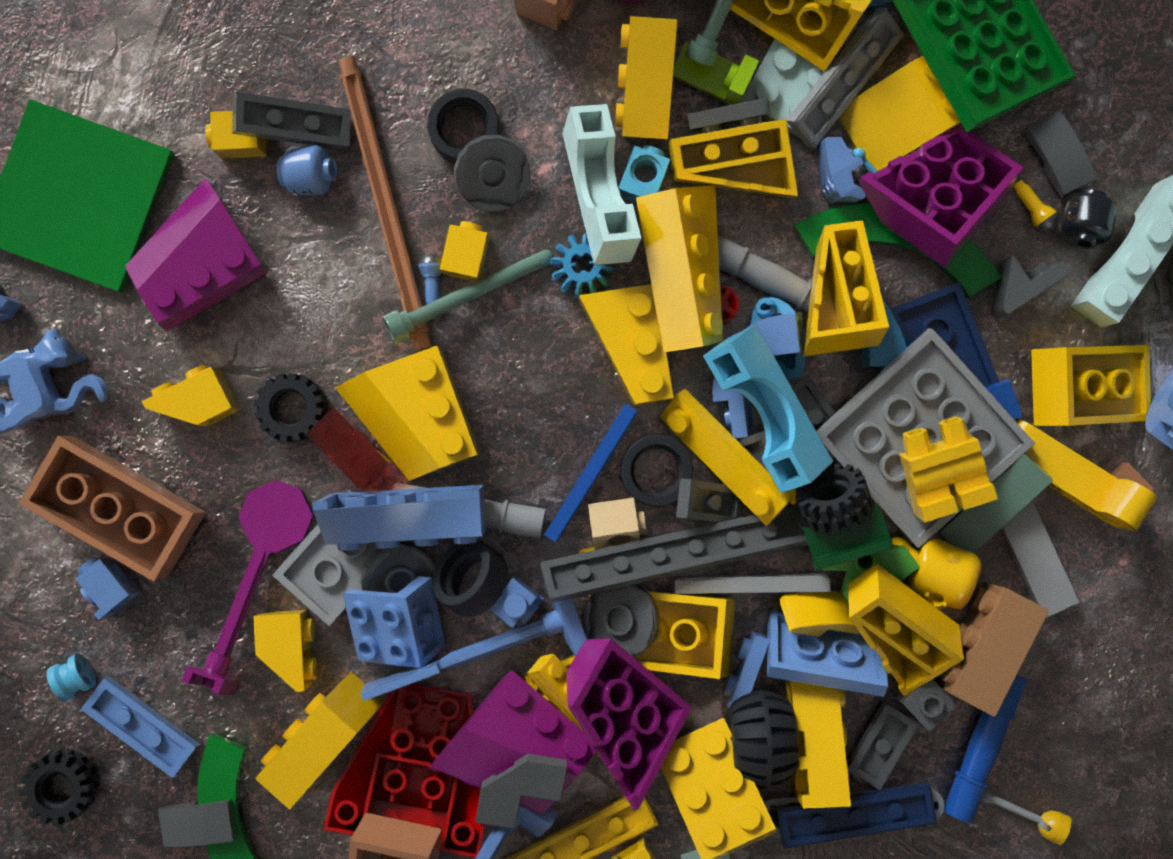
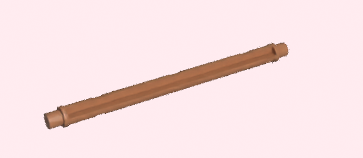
(383, 196)

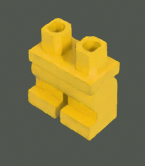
(945, 472)

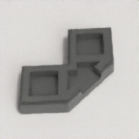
(529, 776)

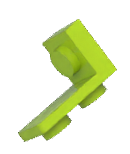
(722, 80)

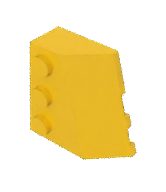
(413, 412)

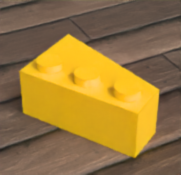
(822, 737)

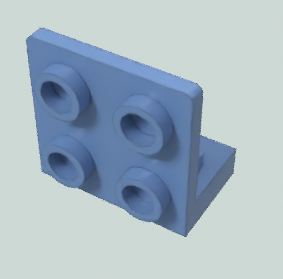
(396, 626)

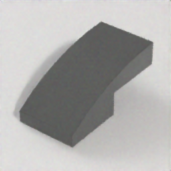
(1063, 154)
(197, 823)

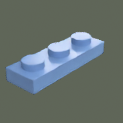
(140, 726)

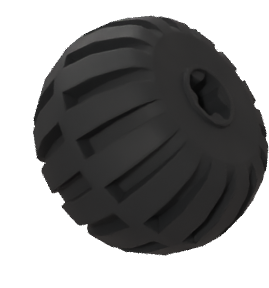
(764, 738)

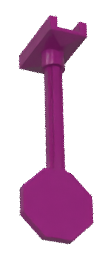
(273, 521)

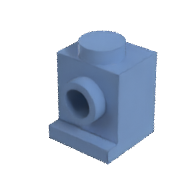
(106, 585)
(517, 602)

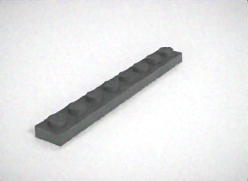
(671, 554)

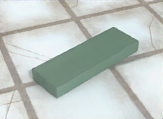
(1014, 490)

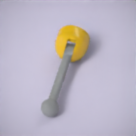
(1051, 824)

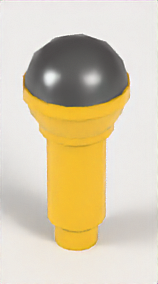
(1043, 216)

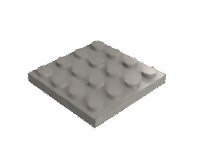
(910, 394)

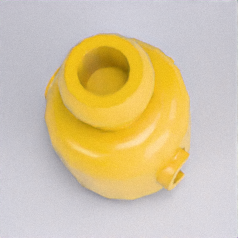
(944, 574)

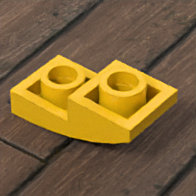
(816, 613)

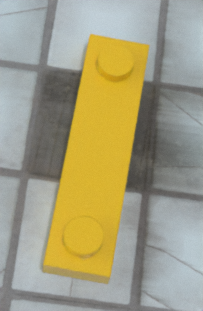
(725, 456)

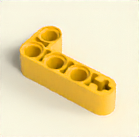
(1087, 485)

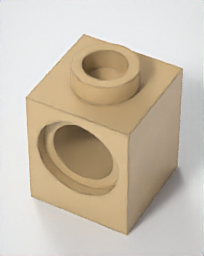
(616, 523)

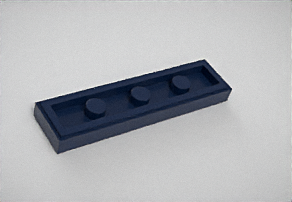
(869, 814)

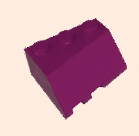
(941, 191)
(193, 260)
(624, 714)
(505, 728)

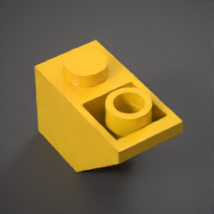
(197, 400)
(284, 646)

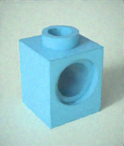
(647, 157)

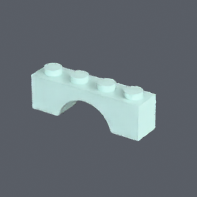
(607, 219)
(1124, 275)

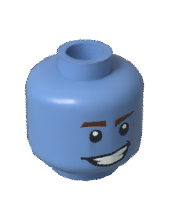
(306, 170)

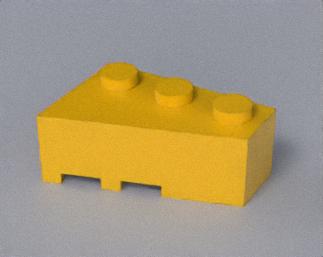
(646, 77)
(738, 158)
(845, 293)
(631, 337)
(903, 629)
(317, 740)

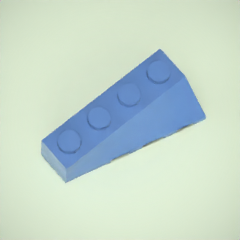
(402, 516)

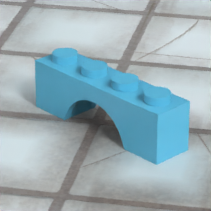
(792, 447)

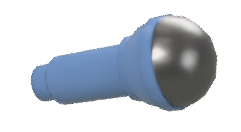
(430, 269)

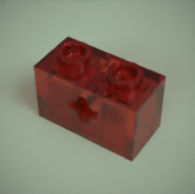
(350, 448)

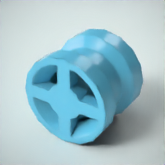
(71, 677)

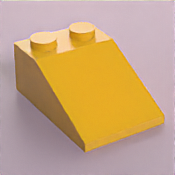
(898, 114)
(1090, 385)
(691, 635)

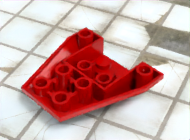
(393, 775)

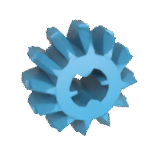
(583, 279)

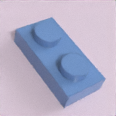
(751, 655)

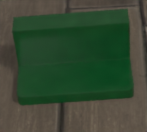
(861, 541)

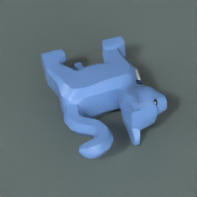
(33, 385)

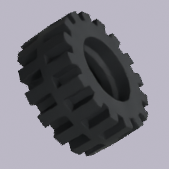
(271, 394)

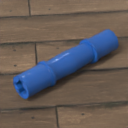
(981, 755)

